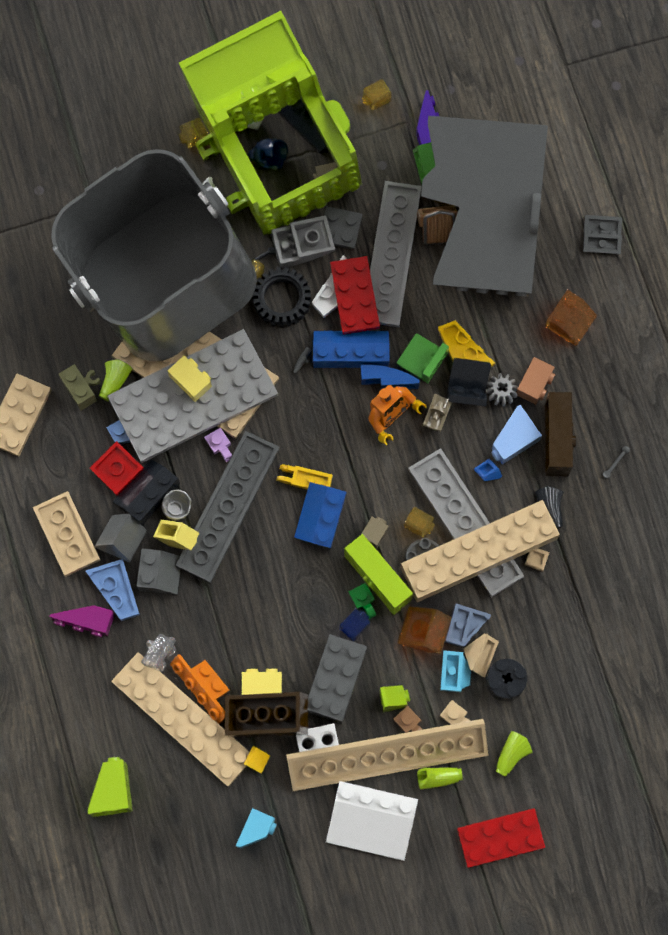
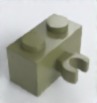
(79, 386)

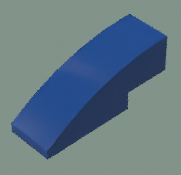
(387, 376)

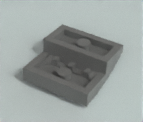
(602, 234)

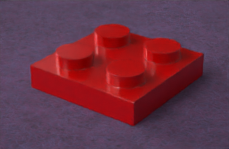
(117, 468)

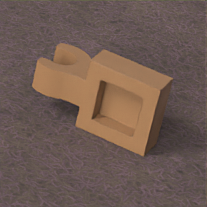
(408, 720)

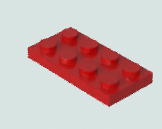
(355, 295)
(501, 838)

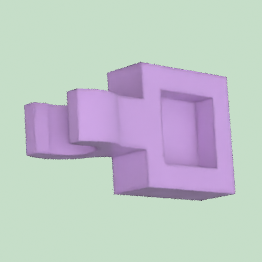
(218, 443)

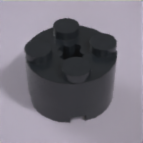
(495, 681)

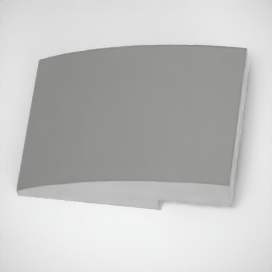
(302, 241)

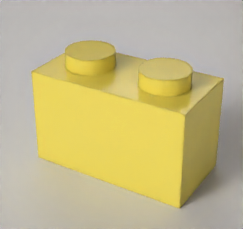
(190, 378)
(176, 534)
(261, 682)

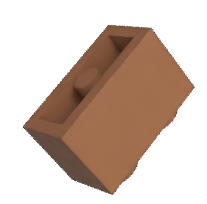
(535, 380)

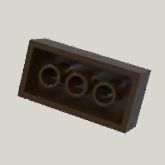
(558, 434)
(266, 715)

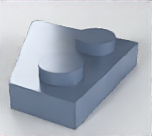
(464, 624)

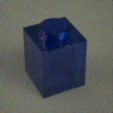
(355, 624)

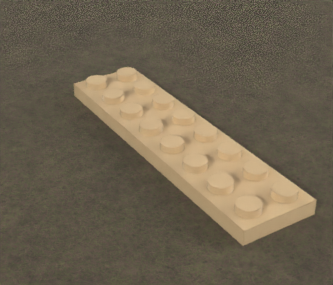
(182, 719)

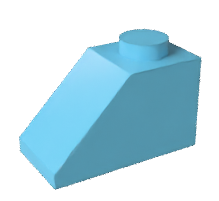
(256, 828)

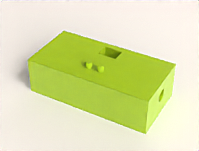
(378, 574)

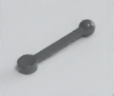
(607, 474)

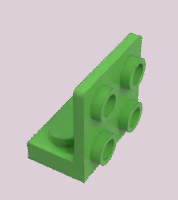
(422, 357)

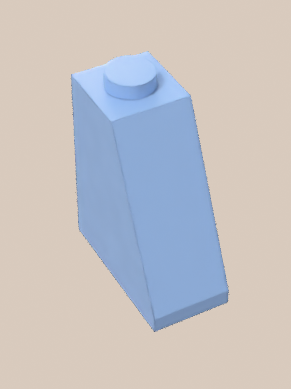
(515, 436)

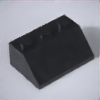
(147, 491)

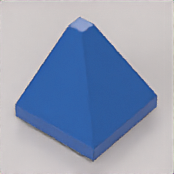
(488, 471)

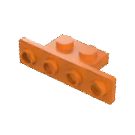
(204, 685)

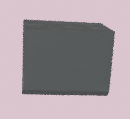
(121, 536)

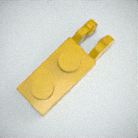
(303, 476)

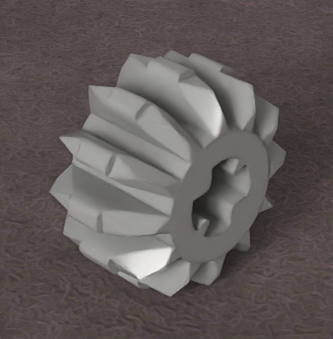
(501, 383)

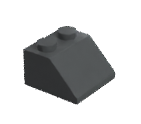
(158, 572)

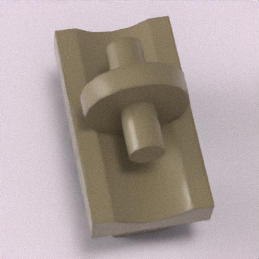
(437, 413)

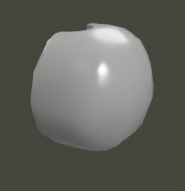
(176, 505)

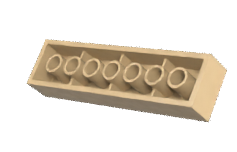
(479, 551)

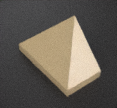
(480, 654)

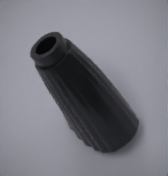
(552, 499)

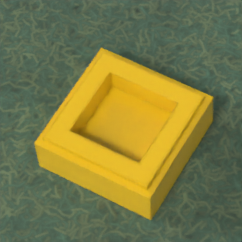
(256, 759)

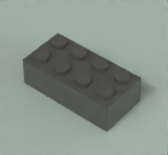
(336, 678)

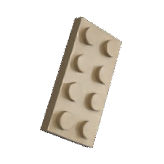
(20, 412)
(66, 534)

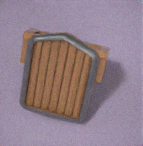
(436, 223)

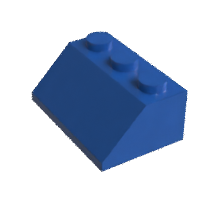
(320, 514)

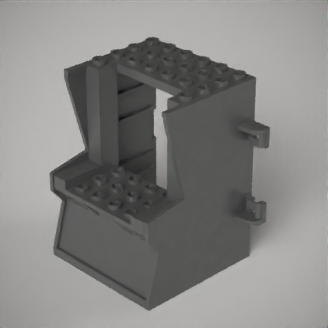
(497, 183)

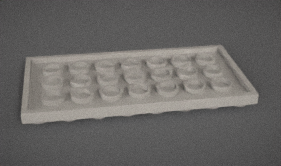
(163, 416)

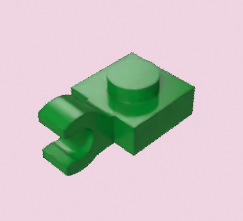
(362, 598)

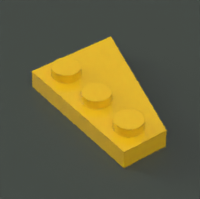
(461, 344)

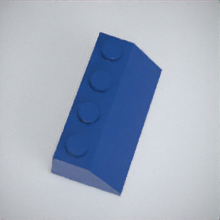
(350, 350)

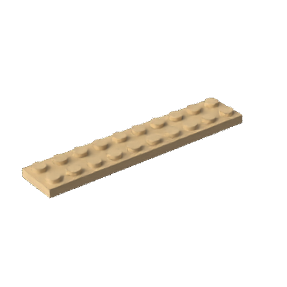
(387, 754)

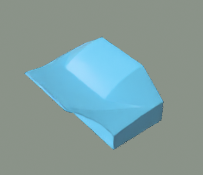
(455, 672)

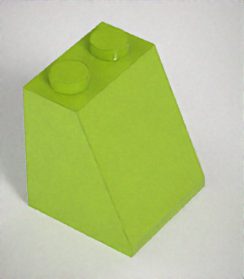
(111, 790)

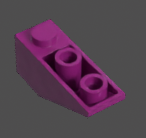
(89, 618)

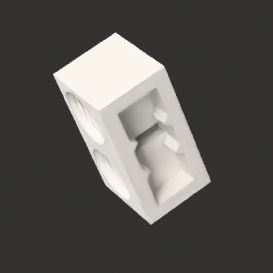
(316, 735)

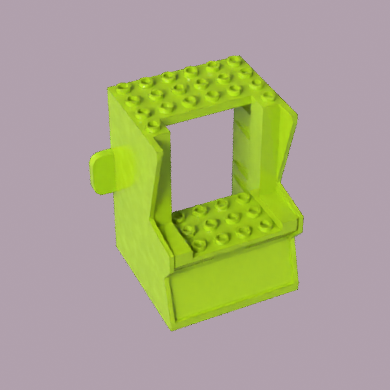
(256, 77)

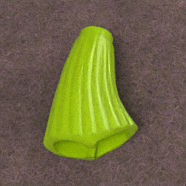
(116, 374)
(513, 750)
(438, 777)

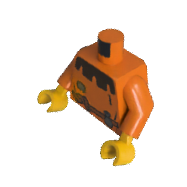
(388, 407)

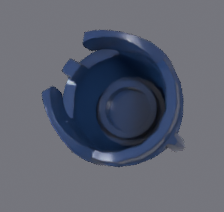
(269, 153)

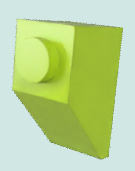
(393, 697)

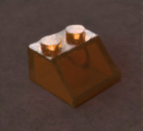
(571, 318)
(425, 629)

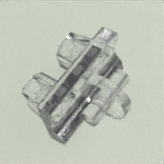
(158, 650)

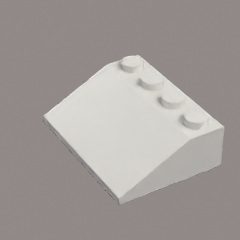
(371, 820)

